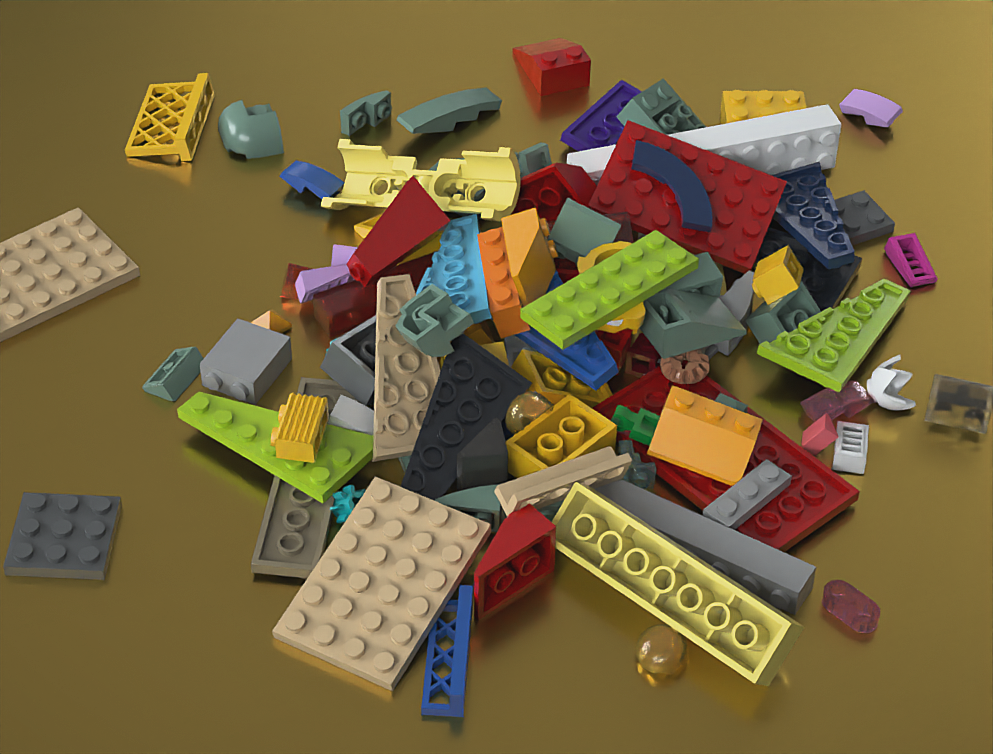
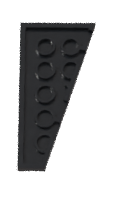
(823, 284)

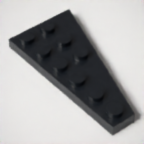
(465, 400)

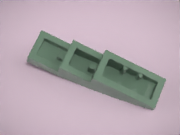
(444, 112)

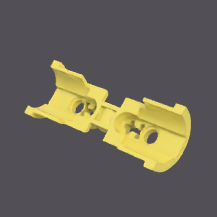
(371, 167)

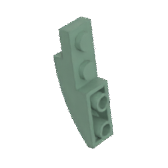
(484, 505)

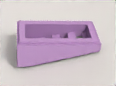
(320, 279)

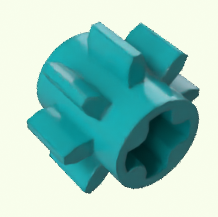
(345, 502)

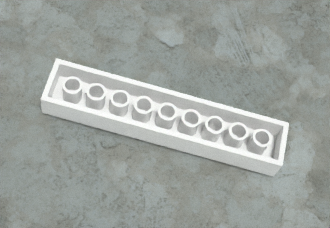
(763, 143)

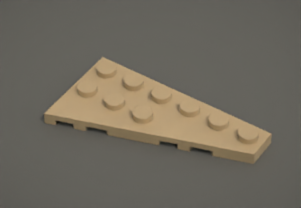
(402, 375)

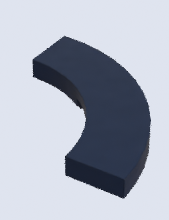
(687, 187)

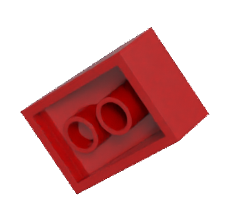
(555, 65)
(514, 560)

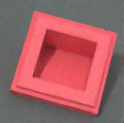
(819, 435)

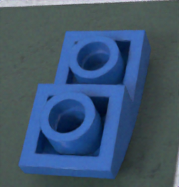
(306, 175)

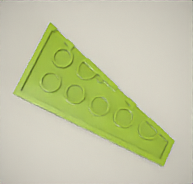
(838, 339)
(249, 430)

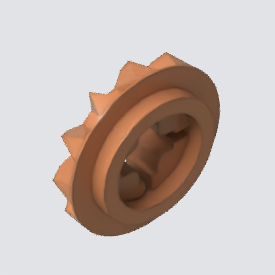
(694, 371)

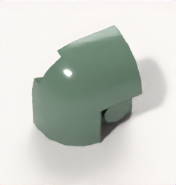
(250, 130)
(432, 322)

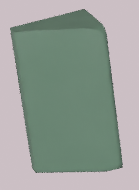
(175, 374)

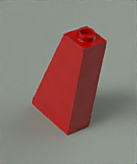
(400, 231)

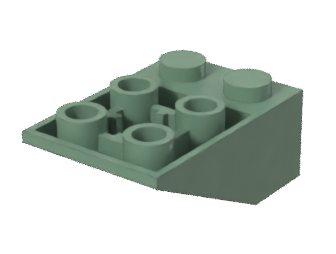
(660, 110)
(687, 321)

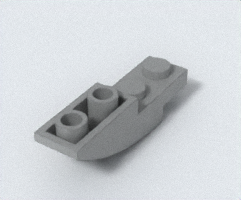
(740, 303)

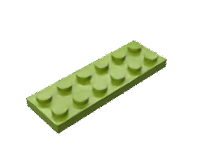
(609, 289)

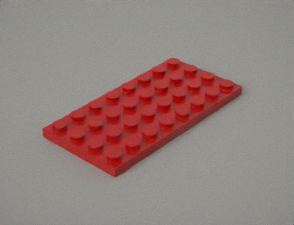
(801, 508)

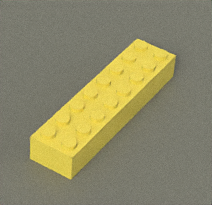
(674, 584)

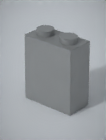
(246, 361)

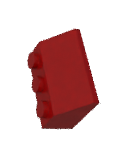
(551, 187)

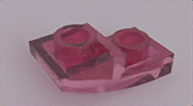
(849, 401)

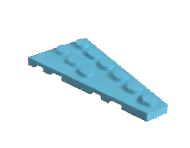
(459, 268)

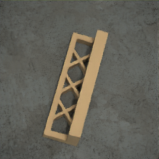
(555, 482)

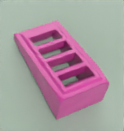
(894, 249)

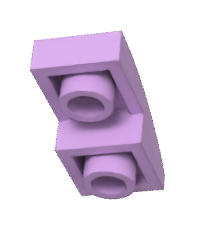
(874, 108)

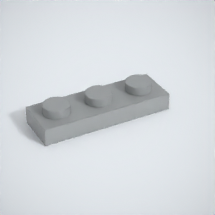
(748, 495)

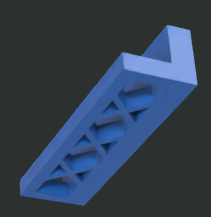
(458, 664)

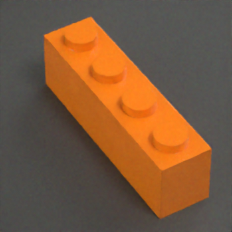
(501, 290)

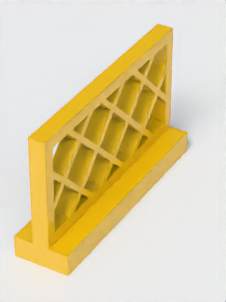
(190, 119)

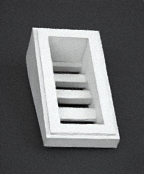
(850, 453)

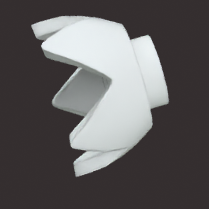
(887, 383)

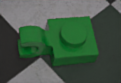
(641, 424)

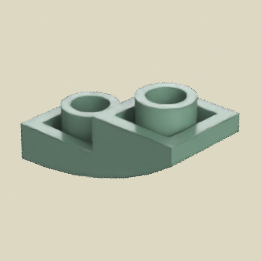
(369, 110)

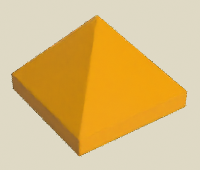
(273, 321)

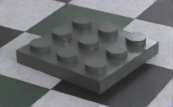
(63, 536)

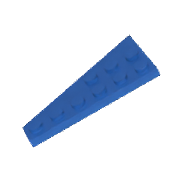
(584, 359)

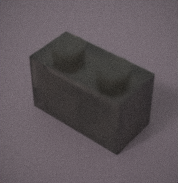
(960, 403)

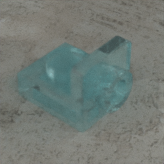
(638, 473)

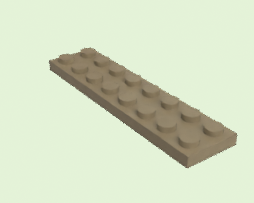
(293, 522)

